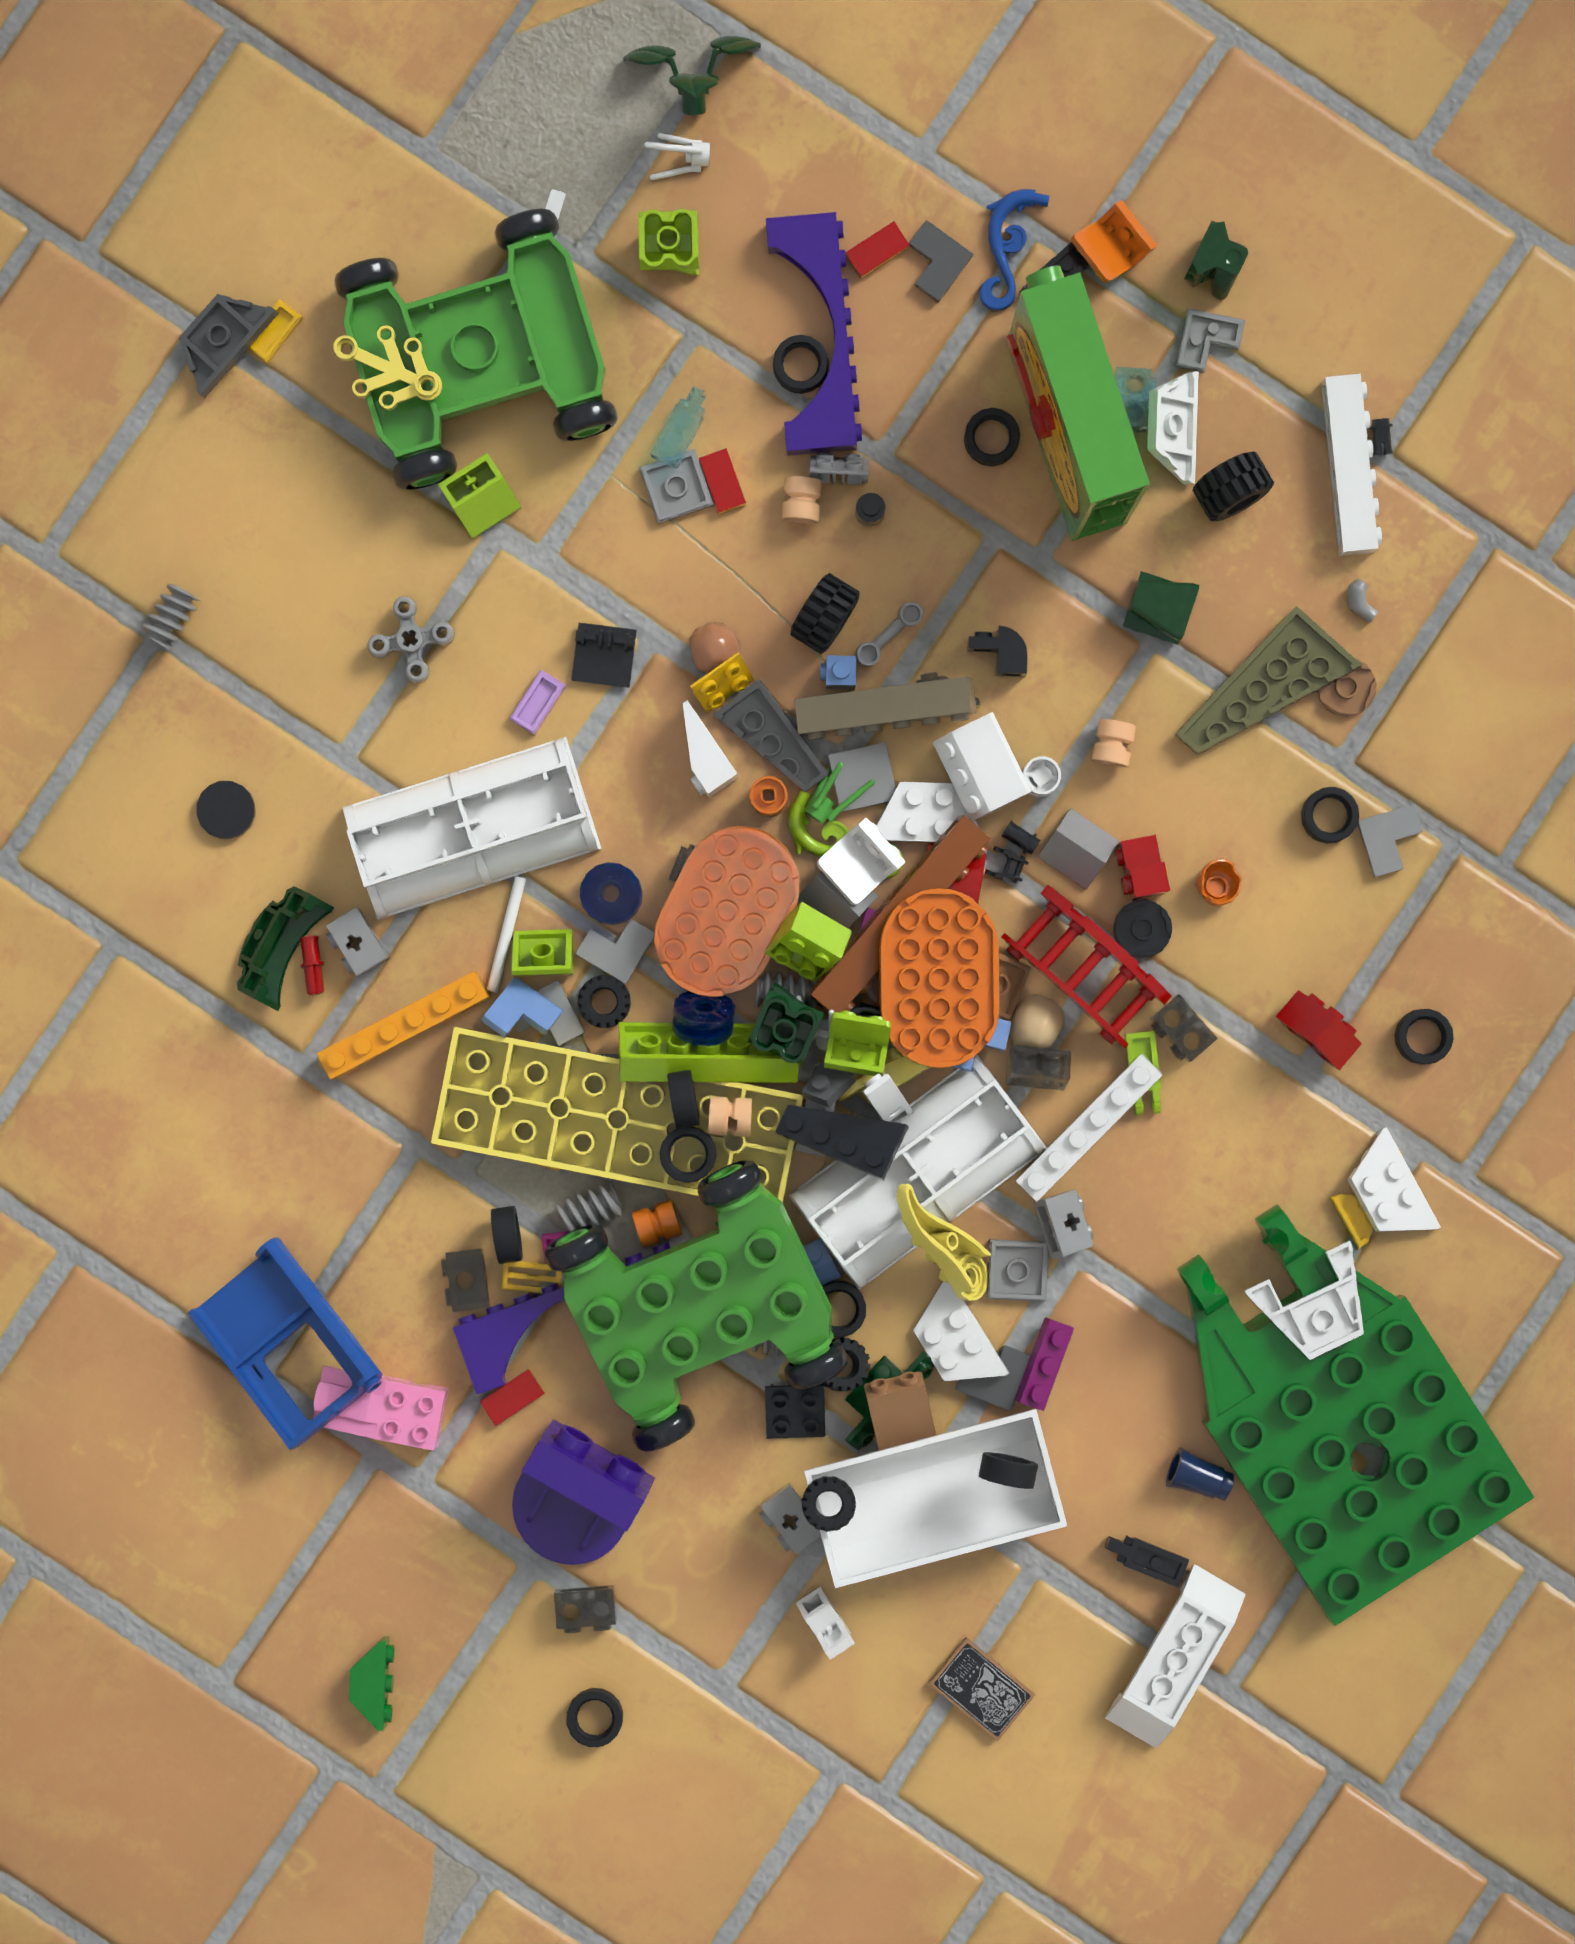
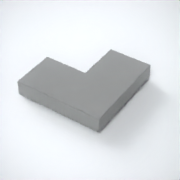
(1203, 330)
(1380, 835)
(618, 958)
(567, 1025)

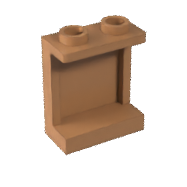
(899, 1409)

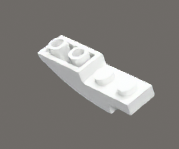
(887, 1099)

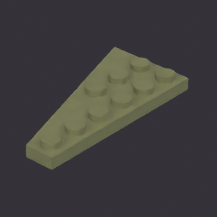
(1281, 671)

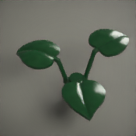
(692, 86)

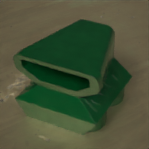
(1217, 260)
(1160, 607)
(785, 1025)

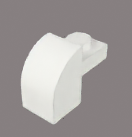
(825, 1623)

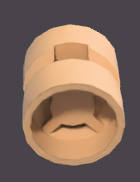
(801, 501)
(1113, 743)
(730, 1116)

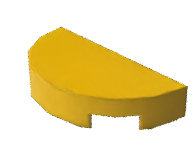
(1353, 1218)

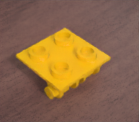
(722, 682)

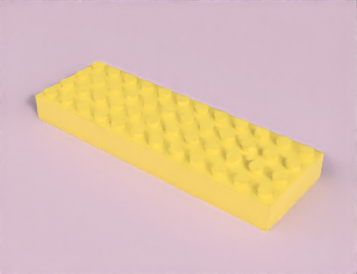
(578, 1117)

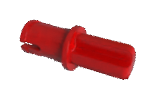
(312, 965)

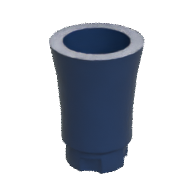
(1198, 1476)

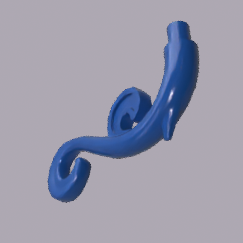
(1001, 208)

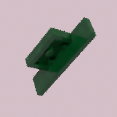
(884, 1369)

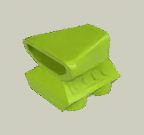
(669, 241)

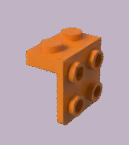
(1114, 243)

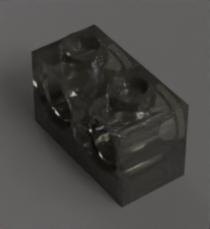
(1188, 1023)
(1038, 1067)
(584, 1600)

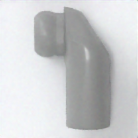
(1357, 600)

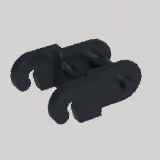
(1015, 876)

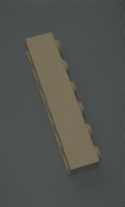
(886, 706)

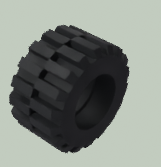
(1233, 486)
(824, 613)

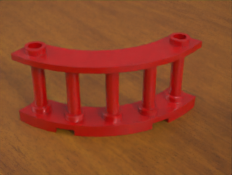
(1104, 947)

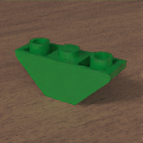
(371, 1684)

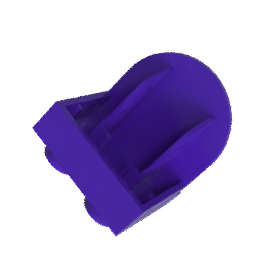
(576, 1496)

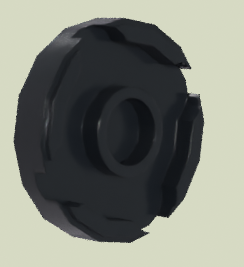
(226, 809)
(1142, 928)

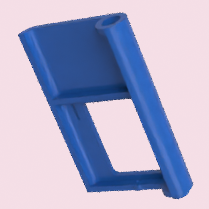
(258, 1315)

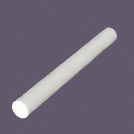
(506, 934)

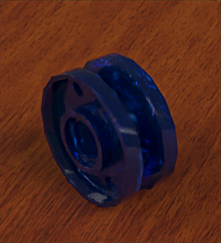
(593, 890)
(703, 1018)

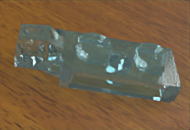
(680, 429)

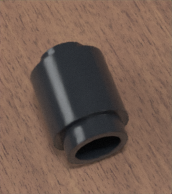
(870, 509)

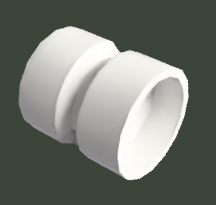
(1042, 776)

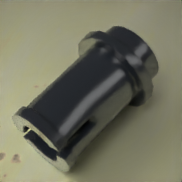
(1381, 435)
(1021, 838)

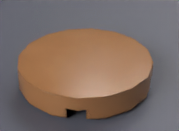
(1350, 693)

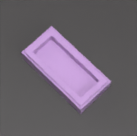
(537, 702)

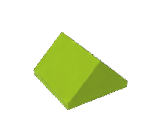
(542, 953)

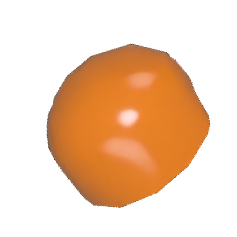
(1219, 882)

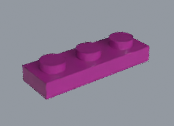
(1044, 1364)

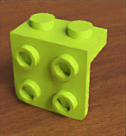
(857, 1043)

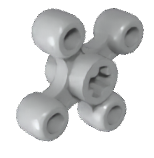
(398, 643)

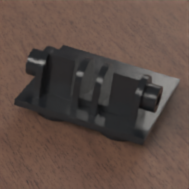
(603, 655)
(794, 1412)

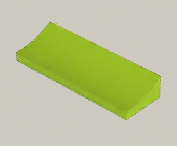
(654, 1050)

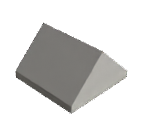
(1078, 848)
(829, 901)

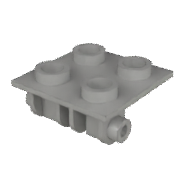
(853, 465)

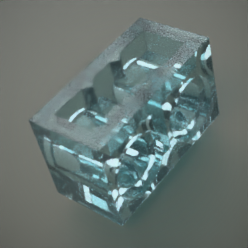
(1137, 400)

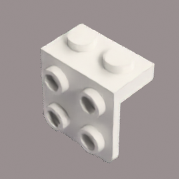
(860, 861)

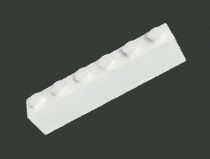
(1350, 464)
(1089, 1127)

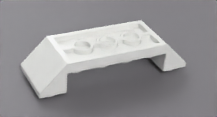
(1177, 1657)

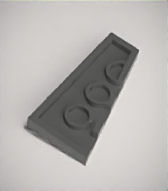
(767, 728)
(829, 1084)

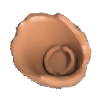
(713, 645)

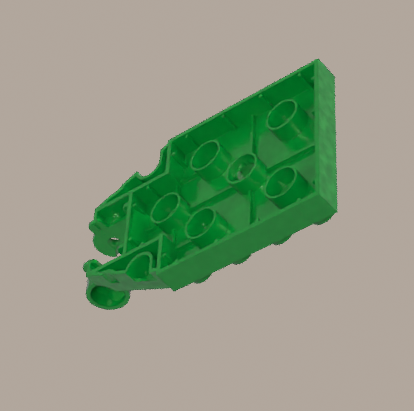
(1297, 1421)

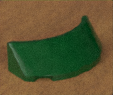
(273, 942)

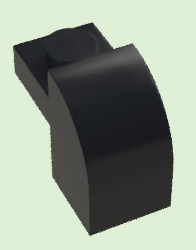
(1010, 650)

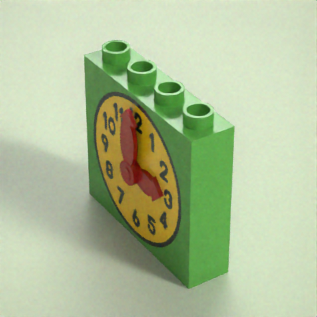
(1075, 404)

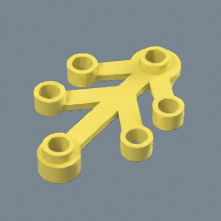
(392, 371)

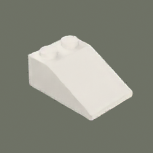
(708, 763)

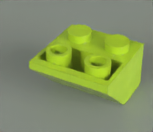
(479, 495)
(809, 942)

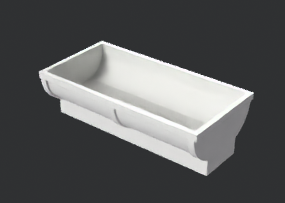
(471, 828)
(955, 1152)
(931, 1505)

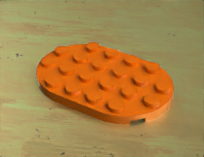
(726, 910)
(939, 977)

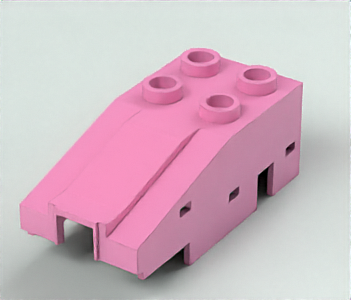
(391, 1413)

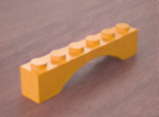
(403, 1025)

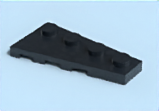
(851, 1139)

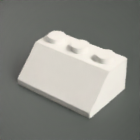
(982, 767)

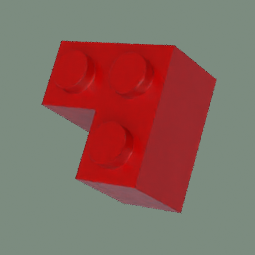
(1142, 868)
(1320, 1028)

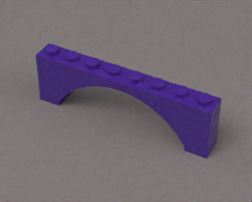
(813, 248)
(491, 1338)

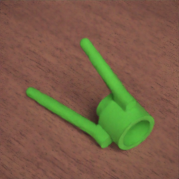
(820, 806)

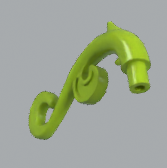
(803, 840)

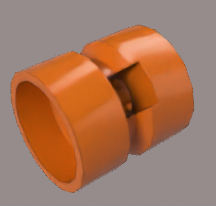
(768, 796)
(657, 1223)

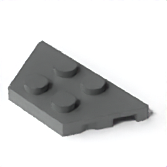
(221, 337)

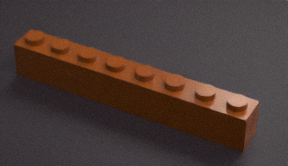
(937, 869)

